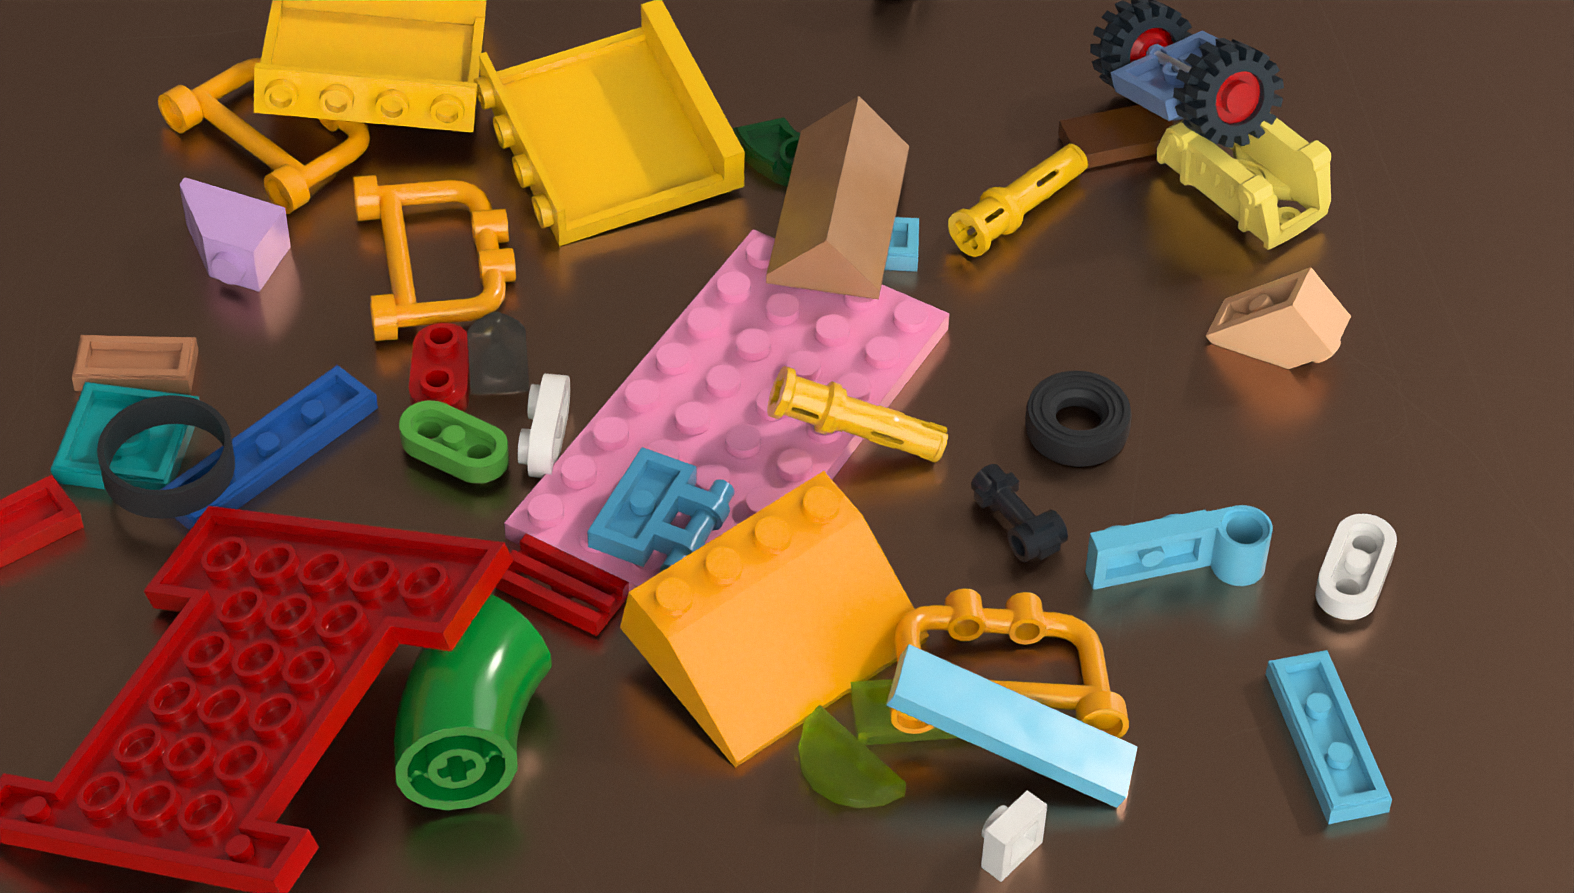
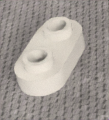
(549, 410)
(1349, 576)

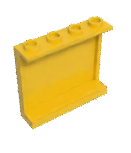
(373, 61)
(613, 129)

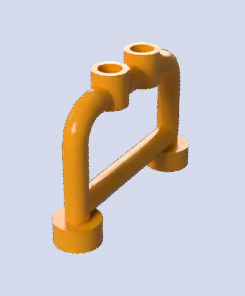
(290, 180)
(488, 230)
(1026, 625)

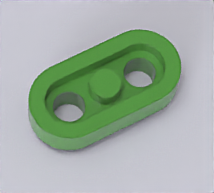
(461, 441)

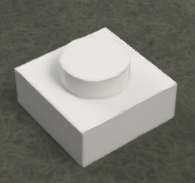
(1012, 834)

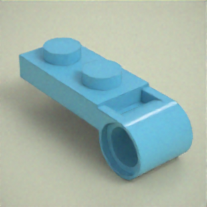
(1227, 539)

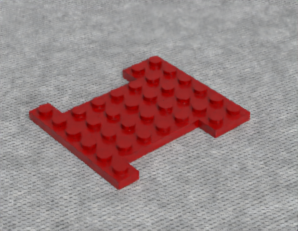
(247, 693)

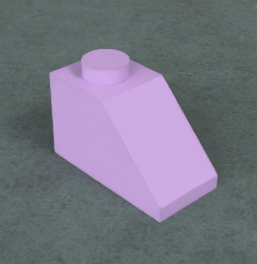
(234, 233)

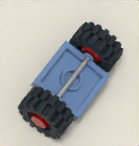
(1206, 80)

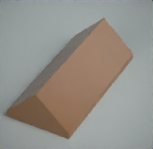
(840, 204)

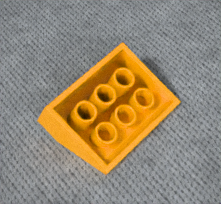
(771, 618)

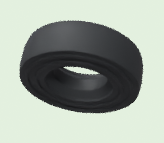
(1078, 446)

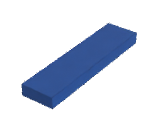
(285, 438)

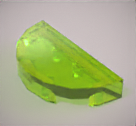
(843, 766)

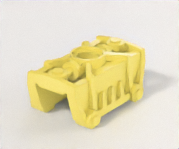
(1258, 175)

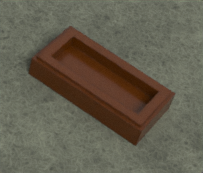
(1115, 134)

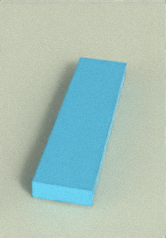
(1012, 726)

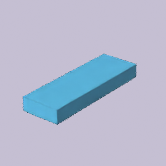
(1328, 737)

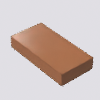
(136, 362)

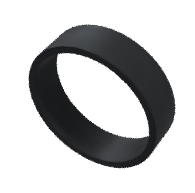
(157, 412)

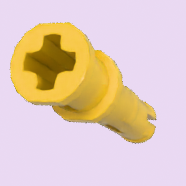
(1003, 208)
(831, 409)

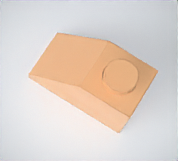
(1282, 321)

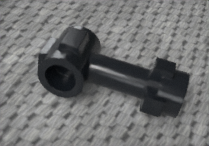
(1031, 534)

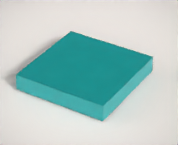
(144, 461)

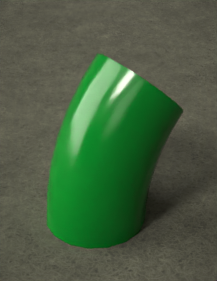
(466, 710)

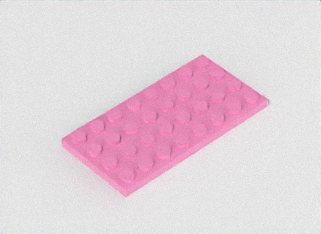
(708, 393)

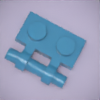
(645, 504)

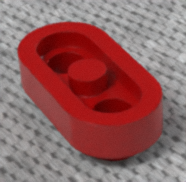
(440, 366)

